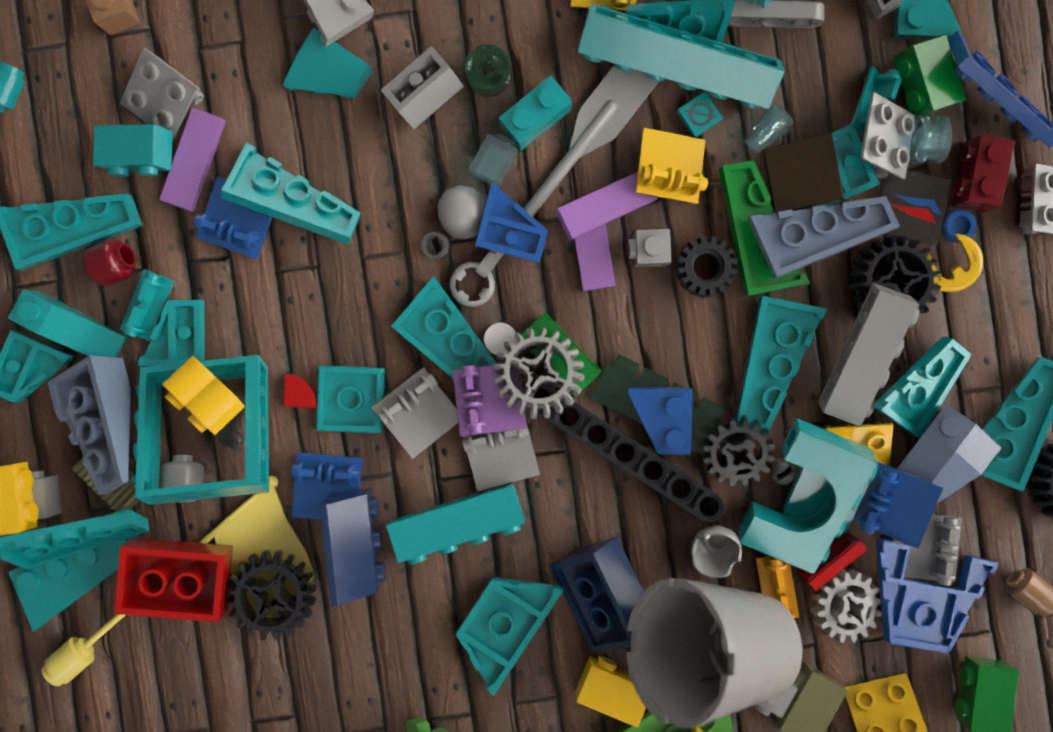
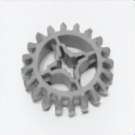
(525, 365)

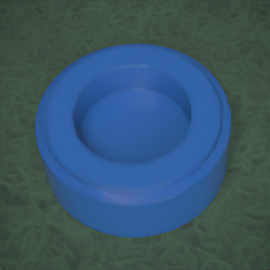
(958, 222)

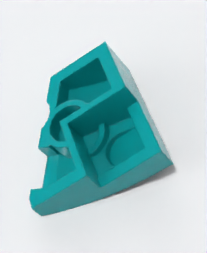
(327, 69)

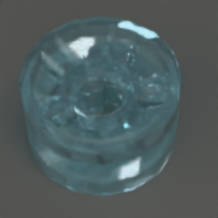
(931, 139)

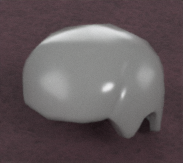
(461, 211)
(715, 551)

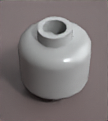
(181, 472)

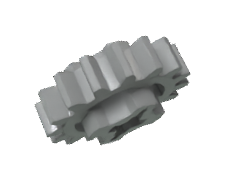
(847, 605)

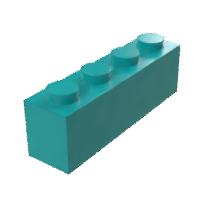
(456, 522)

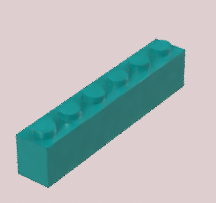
(680, 57)

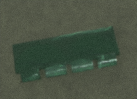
(613, 392)

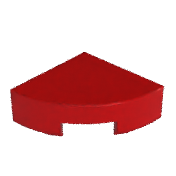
(298, 393)

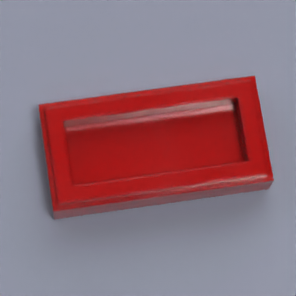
(842, 553)

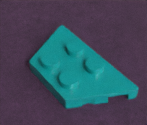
(504, 624)

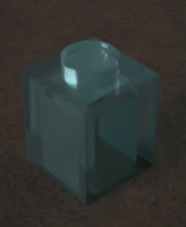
(494, 159)

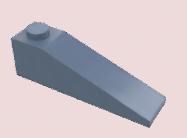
(96, 407)
(950, 452)

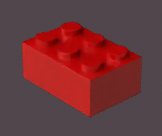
(173, 579)

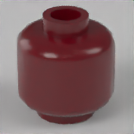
(109, 262)

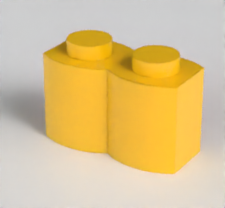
(202, 395)

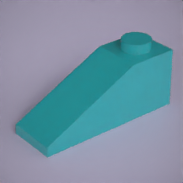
(65, 325)

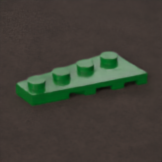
(747, 196)

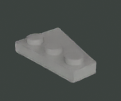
(337, 17)

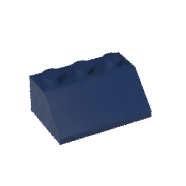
(352, 545)
(600, 592)

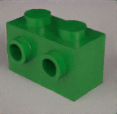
(929, 76)
(987, 695)

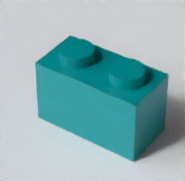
(535, 113)
(132, 149)

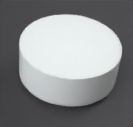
(497, 335)

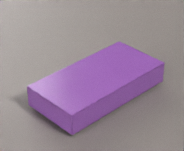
(595, 260)

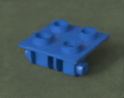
(232, 224)
(320, 476)
(898, 505)

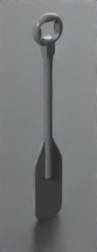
(596, 125)

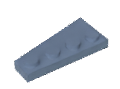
(809, 235)

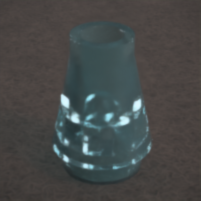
(769, 128)

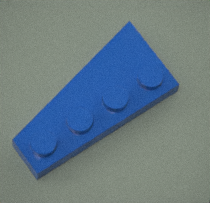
(999, 88)

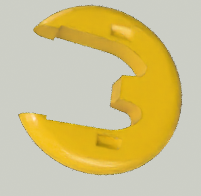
(962, 278)

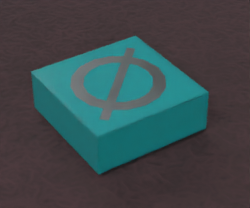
(699, 115)

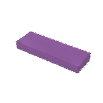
(192, 159)
(602, 207)

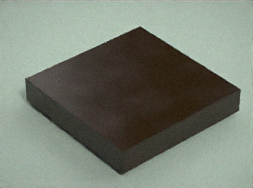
(804, 173)

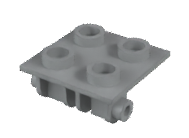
(159, 93)
(887, 137)
(1039, 182)
(417, 412)
(501, 457)
(937, 552)

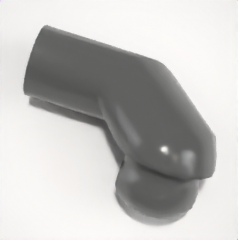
(228, 433)

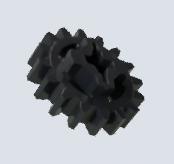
(736, 437)

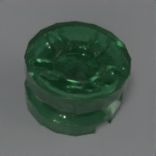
(495, 81)

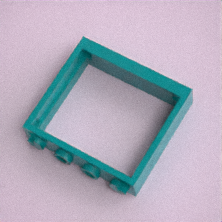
(148, 423)

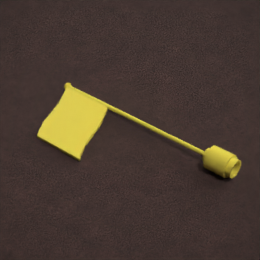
(250, 529)

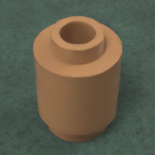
(1031, 591)

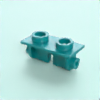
(882, 84)
(146, 305)

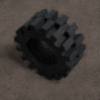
(725, 261)

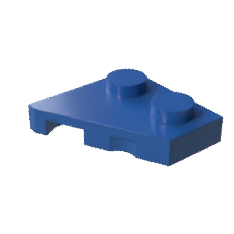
(510, 229)
(666, 416)

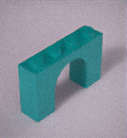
(807, 538)

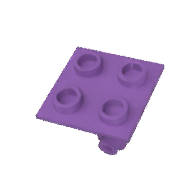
(479, 405)

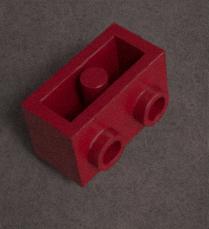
(983, 173)

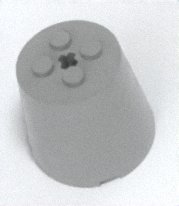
(709, 650)

